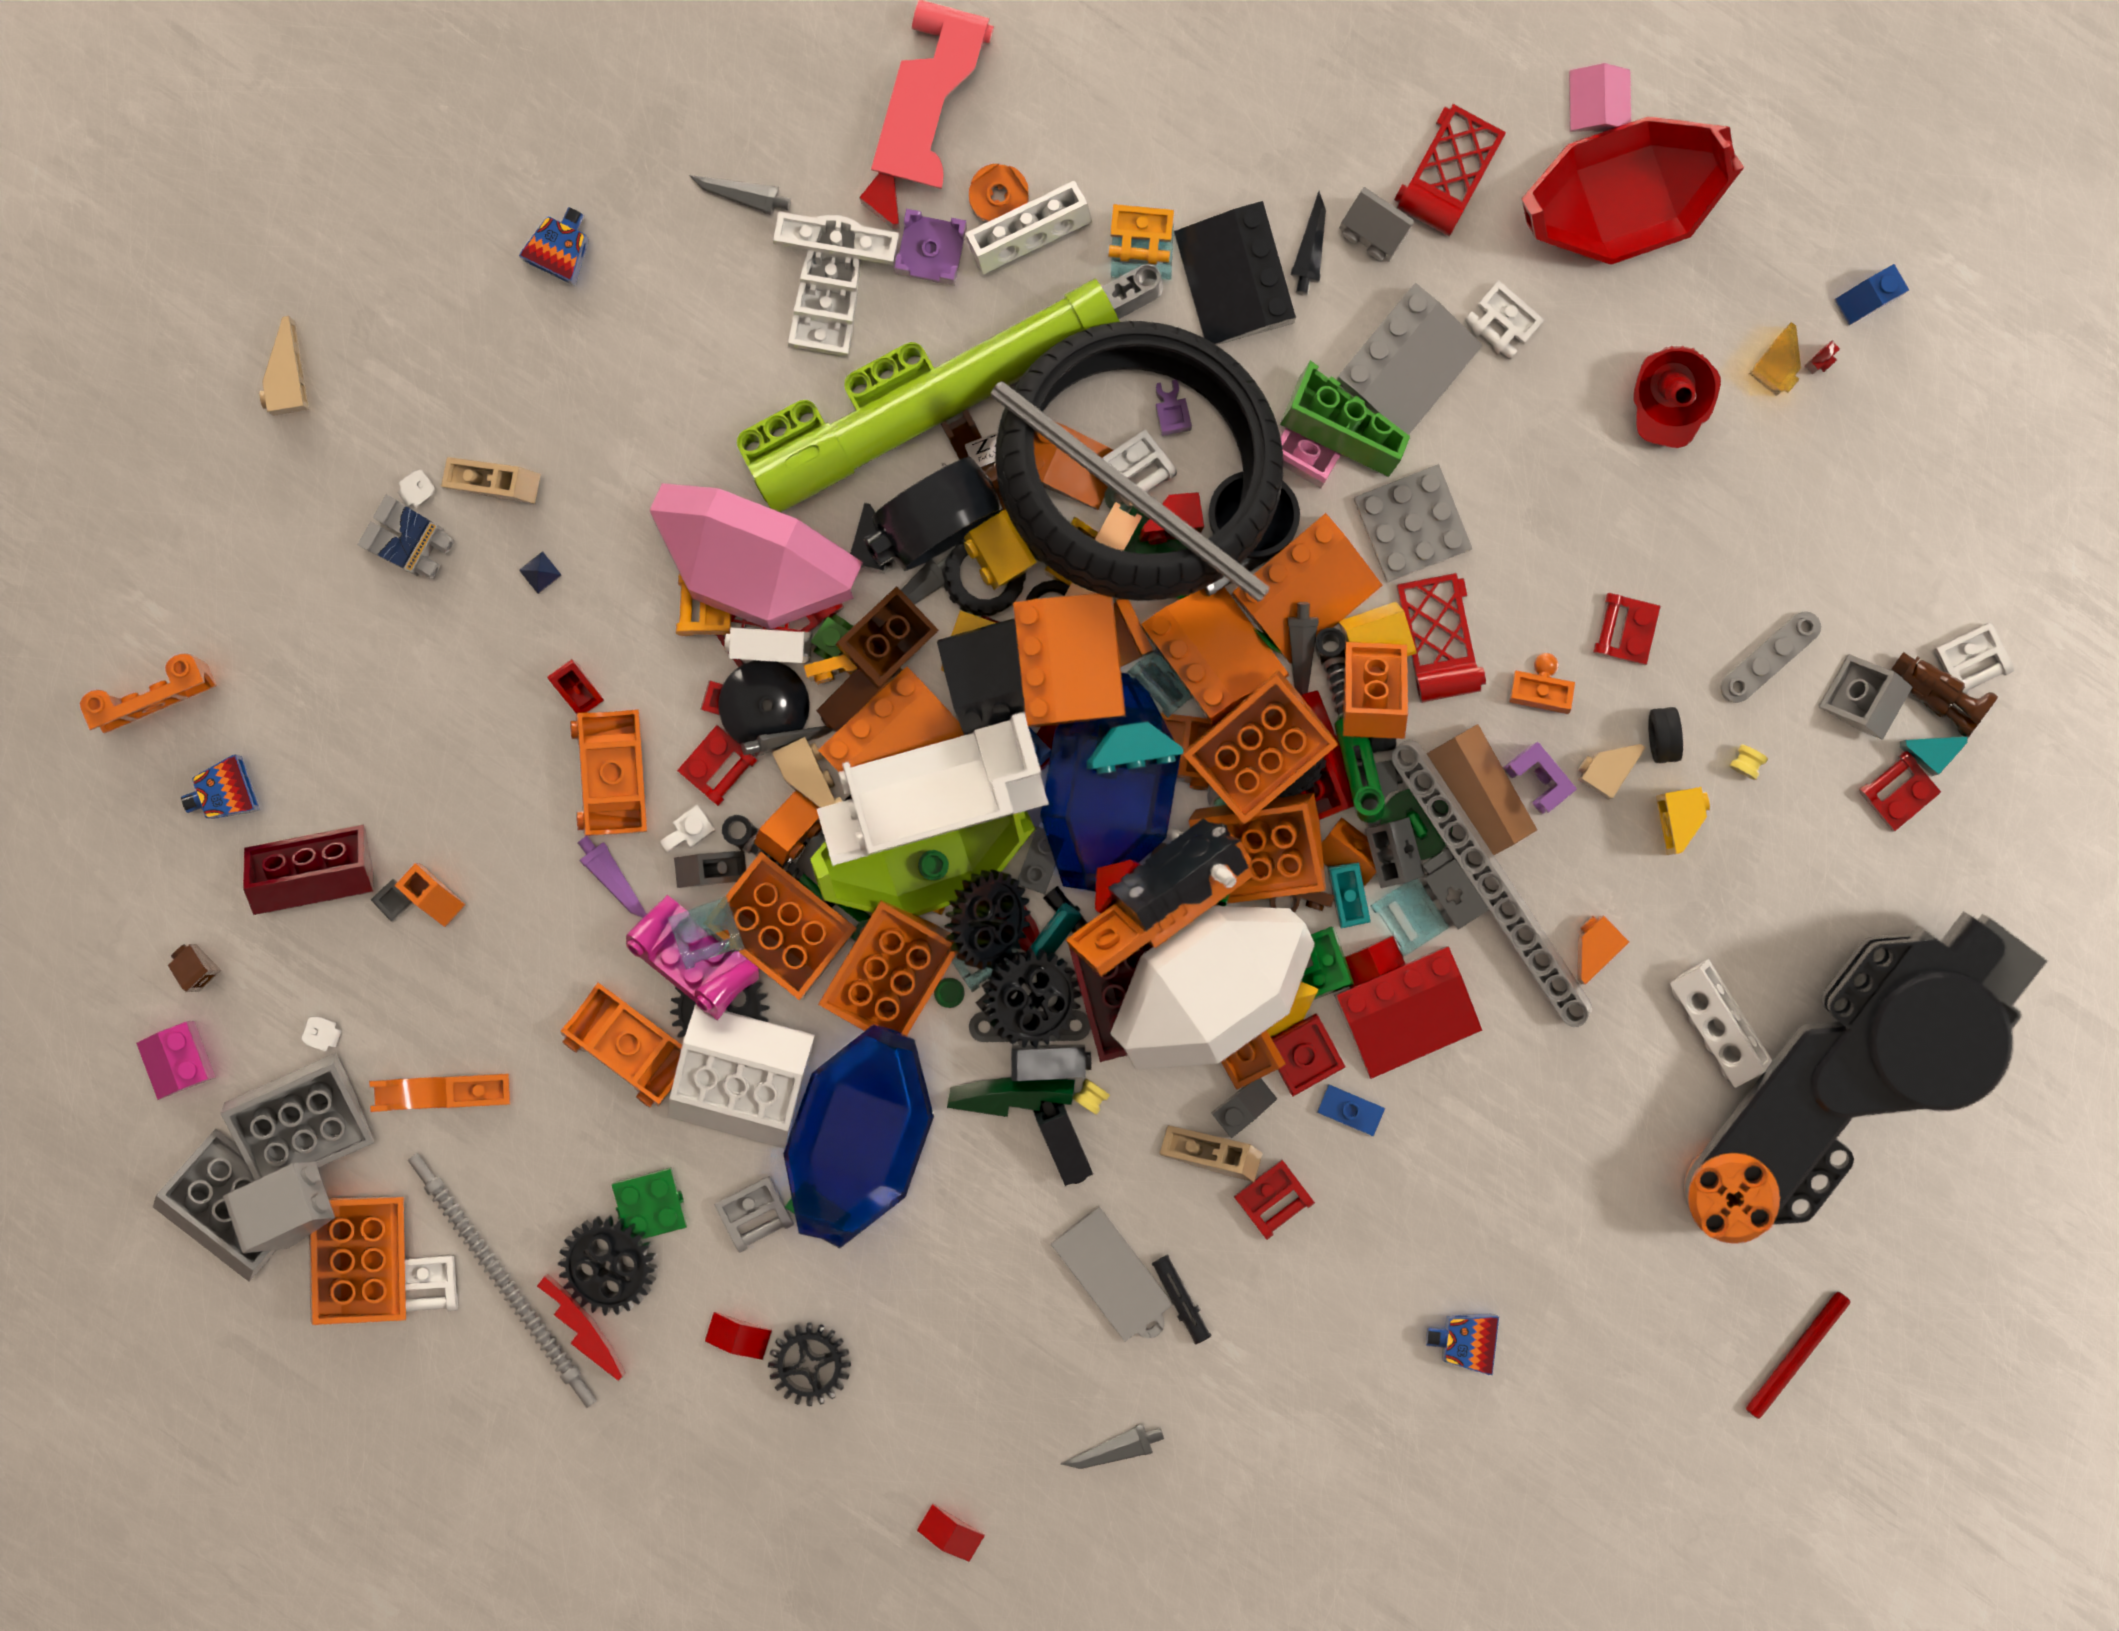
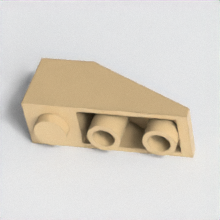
(803, 773)

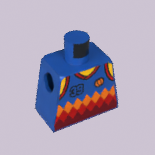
(558, 247)
(222, 790)
(1467, 1341)

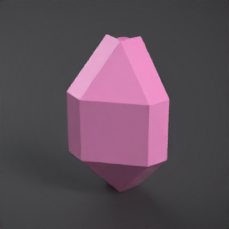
(750, 556)

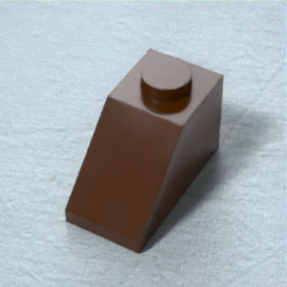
(192, 968)

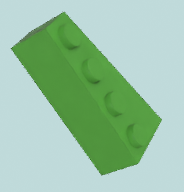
(1343, 422)

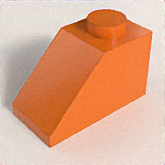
(1597, 947)

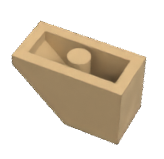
(1609, 769)

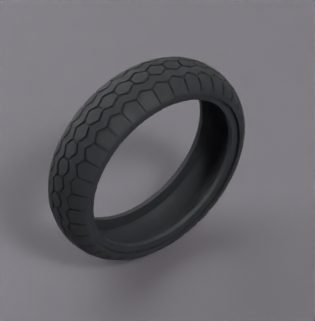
(1170, 353)

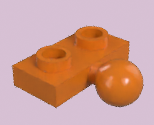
(1543, 690)

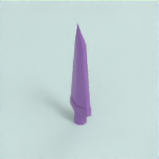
(604, 868)

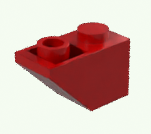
(1186, 507)

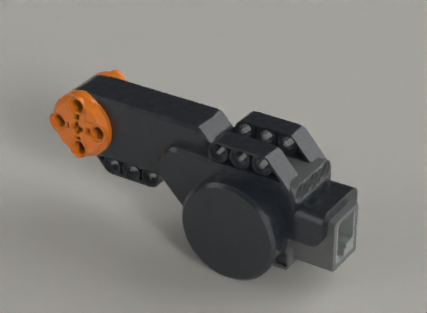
(1911, 1036)

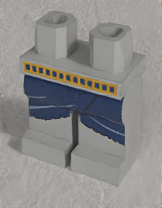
(415, 542)

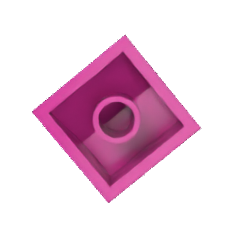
(175, 1059)

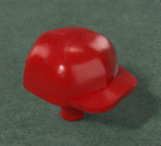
(1674, 395)

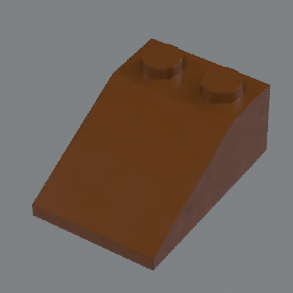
(887, 637)

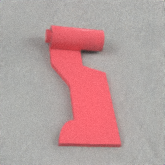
(921, 91)

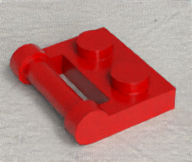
(1636, 631)
(708, 760)
(1907, 798)
(1269, 1190)

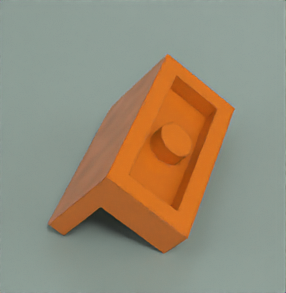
(1130, 634)
(1347, 846)

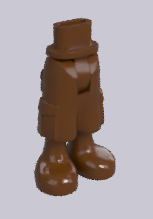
(1941, 690)

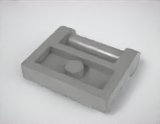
(748, 1205)

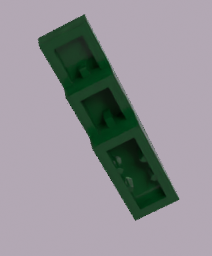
(999, 1094)

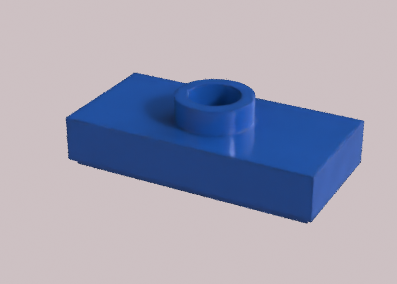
(1350, 1110)

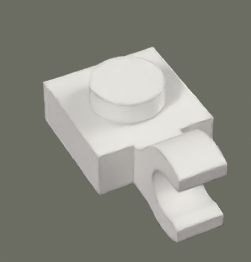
(691, 828)

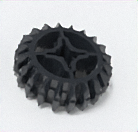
(813, 1378)

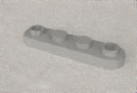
(1770, 657)

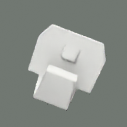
(415, 488)
(320, 1033)

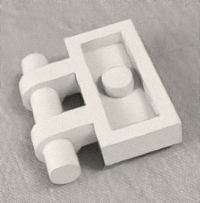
(1509, 312)

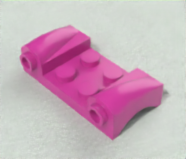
(711, 982)

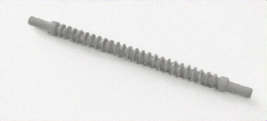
(434, 1187)

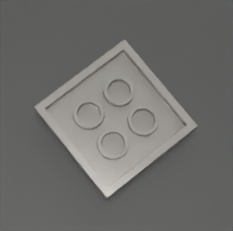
(1412, 523)

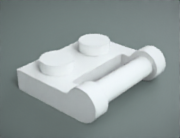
(1137, 455)
(1972, 649)
(429, 1274)

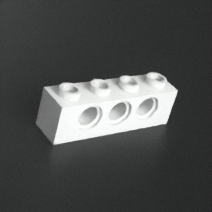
(1028, 227)
(1722, 1007)

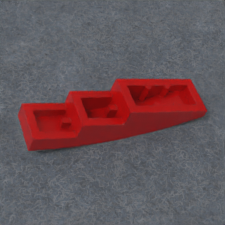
(589, 1336)

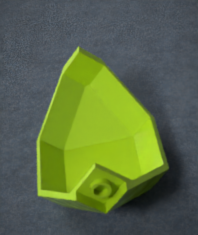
(895, 872)

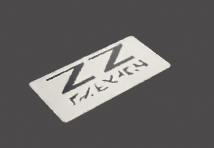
(983, 449)

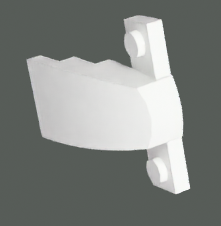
(830, 276)

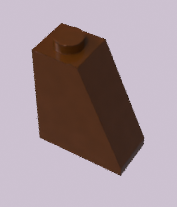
(849, 699)

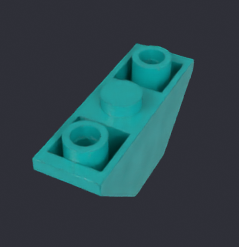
(1133, 746)

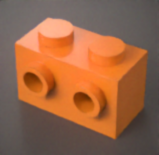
(789, 828)

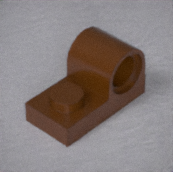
(1314, 900)

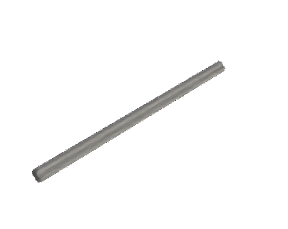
(1130, 491)

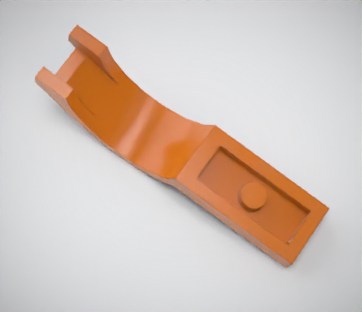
(440, 1092)

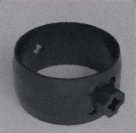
(933, 515)

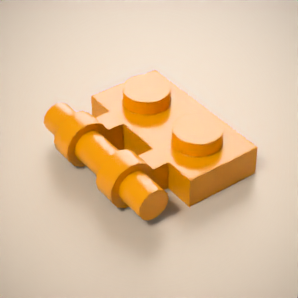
(1143, 224)

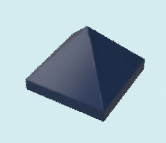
(540, 572)

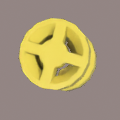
(1748, 762)
(1091, 1096)

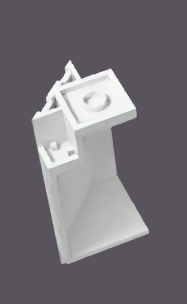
(934, 791)

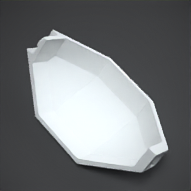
(1213, 986)

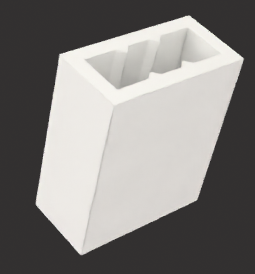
(769, 645)

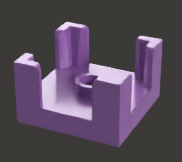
(930, 248)
(1547, 772)

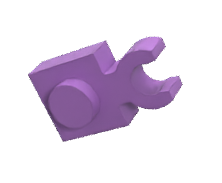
(1172, 413)

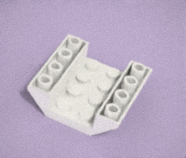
(740, 1076)

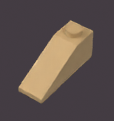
(284, 378)
(491, 480)
(1212, 1153)

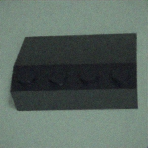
(1235, 274)
(983, 675)

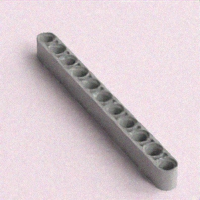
(1493, 898)

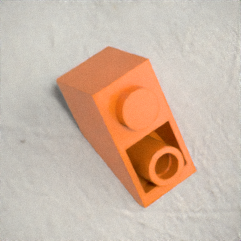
(430, 894)

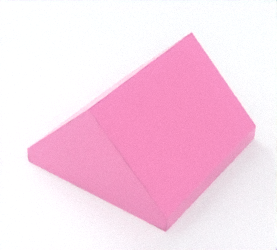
(1599, 97)
(1307, 457)

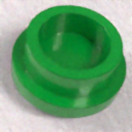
(933, 865)
(949, 992)

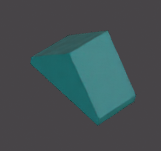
(1934, 753)

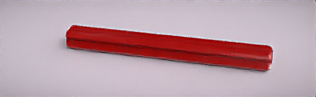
(1798, 1355)

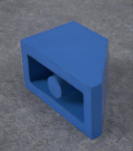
(1872, 294)

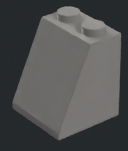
(279, 1208)

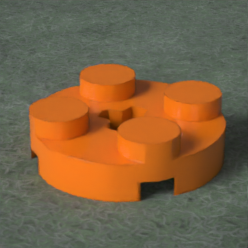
(1003, 178)

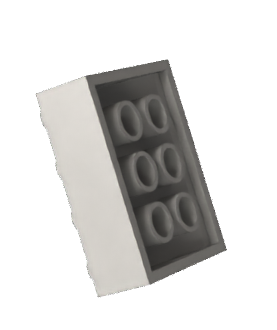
(1410, 360)
(298, 1119)
(197, 1204)

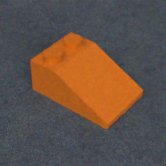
(1065, 475)
(1375, 690)

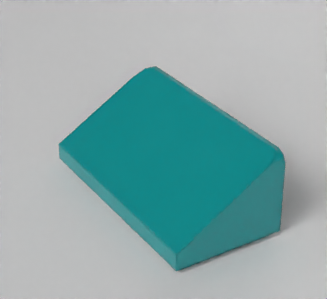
(1349, 894)
(1056, 929)

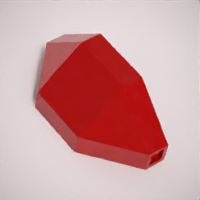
(1632, 188)

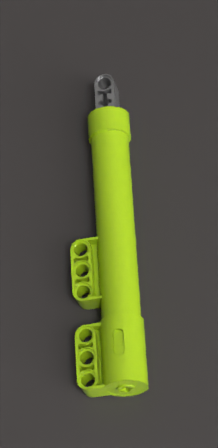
(918, 395)

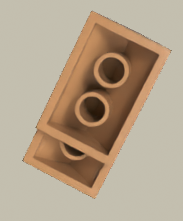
(1483, 789)

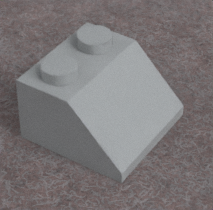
(1376, 225)
(1866, 696)

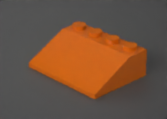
(1312, 569)
(1212, 650)
(1069, 659)
(893, 722)
(1260, 747)
(1281, 844)
(785, 926)
(889, 971)
(359, 1263)

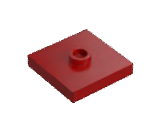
(1307, 1055)

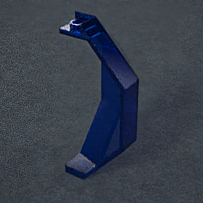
(1105, 815)
(858, 1135)

